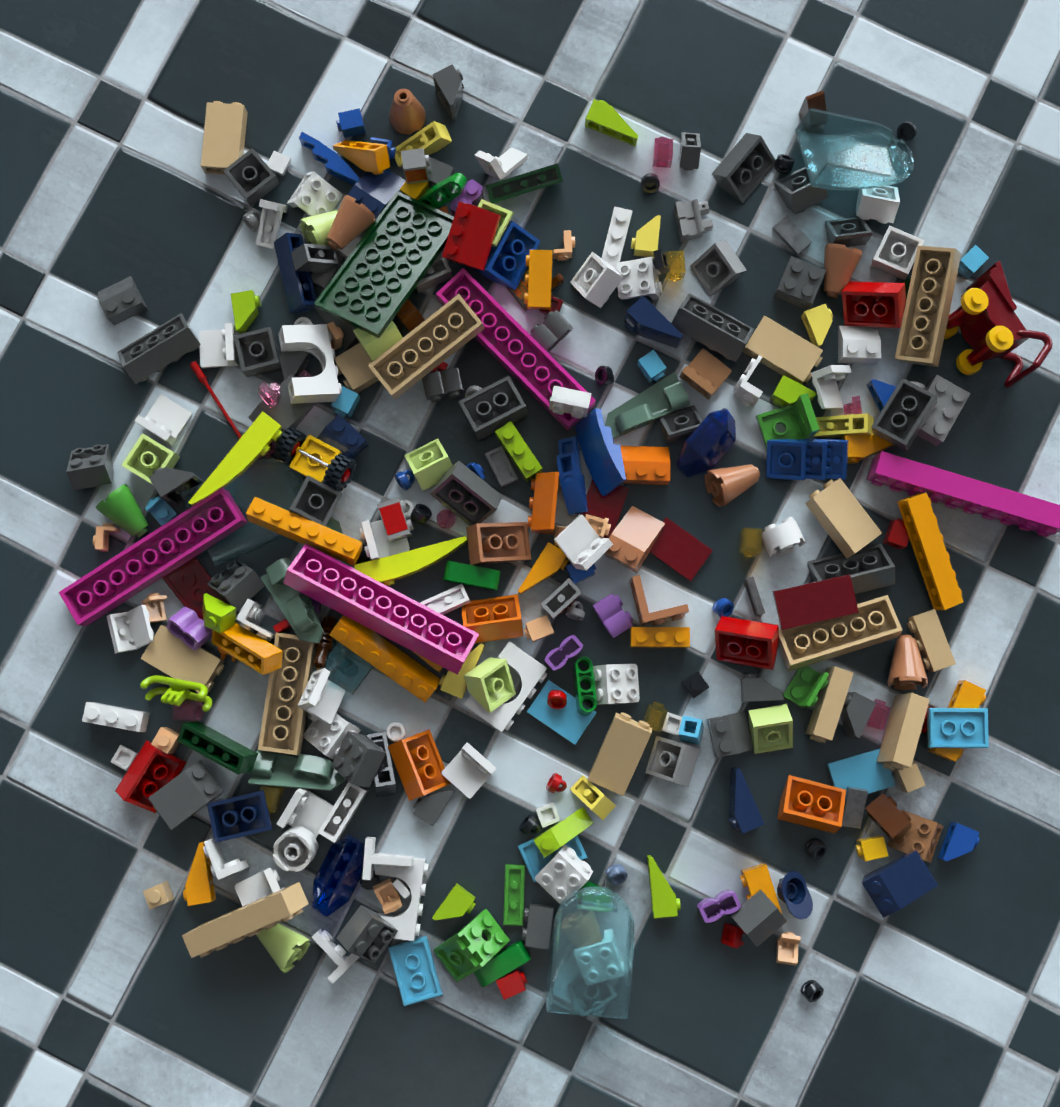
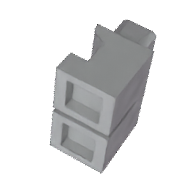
(690, 221)

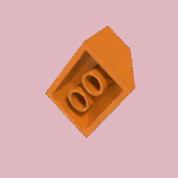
(646, 465)
(543, 503)
(494, 618)
(418, 764)
(812, 804)

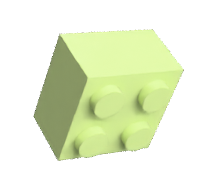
(148, 456)

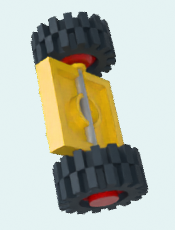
(315, 459)

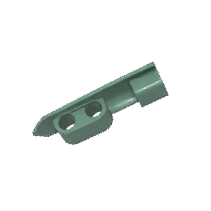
(650, 404)
(293, 604)
(294, 772)

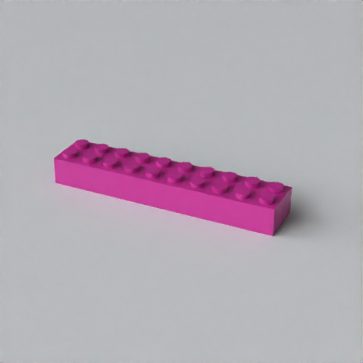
(513, 345)
(965, 493)
(153, 557)
(380, 608)

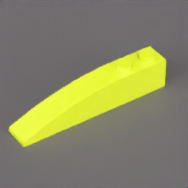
(241, 456)
(407, 563)

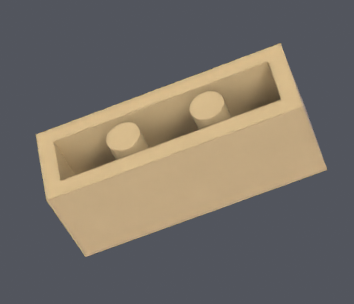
(931, 641)

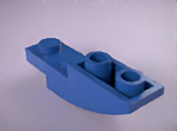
(570, 476)

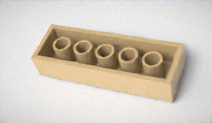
(928, 305)
(426, 346)
(840, 635)
(282, 718)
(246, 921)

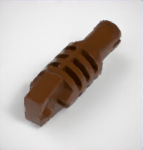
(326, 642)

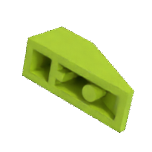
(607, 121)
(563, 832)
(662, 896)

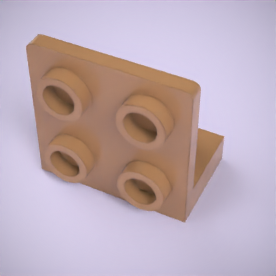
(705, 373)
(921, 837)

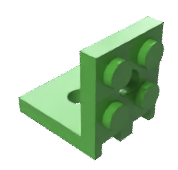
(797, 419)
(471, 947)

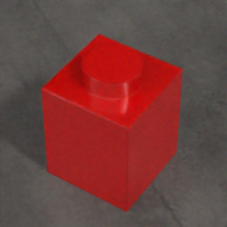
(897, 534)
(512, 983)

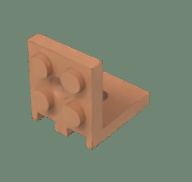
(657, 617)

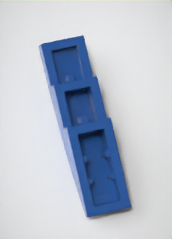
(333, 163)

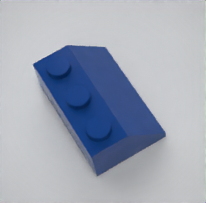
(508, 259)

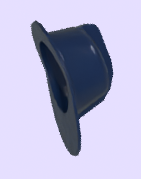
(794, 892)

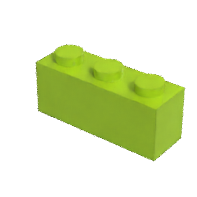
(518, 451)

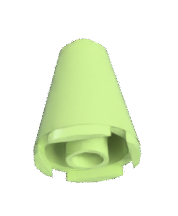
(317, 227)
(284, 945)

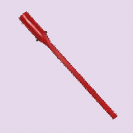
(203, 379)

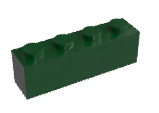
(524, 183)
(217, 747)

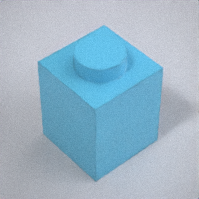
(972, 262)
(652, 366)
(346, 402)
(691, 730)

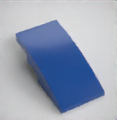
(600, 453)
(807, 459)

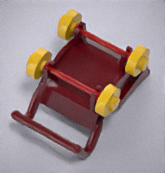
(992, 327)

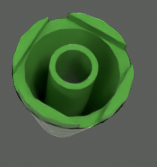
(124, 511)

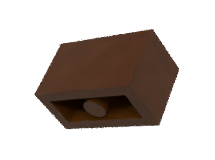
(888, 817)

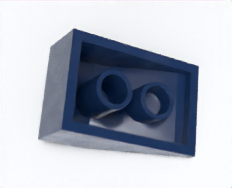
(376, 190)
(651, 324)
(343, 437)
(742, 806)
(239, 816)
(899, 883)

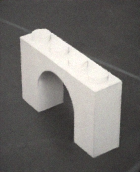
(317, 341)
(530, 672)
(413, 876)

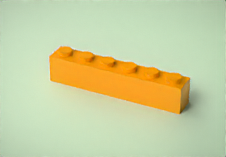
(304, 531)
(930, 551)
(386, 657)

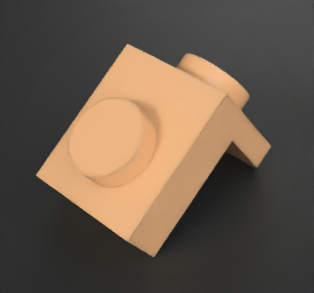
(569, 243)
(336, 334)
(599, 525)
(101, 539)
(155, 607)
(388, 896)
(787, 948)

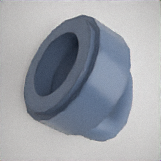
(616, 874)

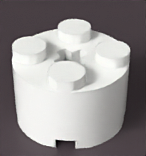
(782, 538)
(305, 846)

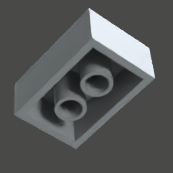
(949, 404)

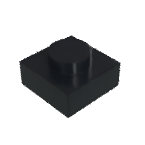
(660, 261)
(695, 685)

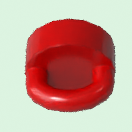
(557, 699)
(554, 782)

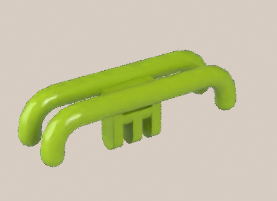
(177, 692)

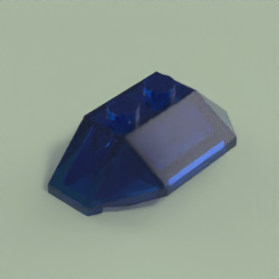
(708, 443)
(338, 875)

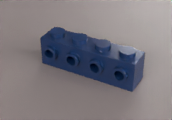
(297, 284)

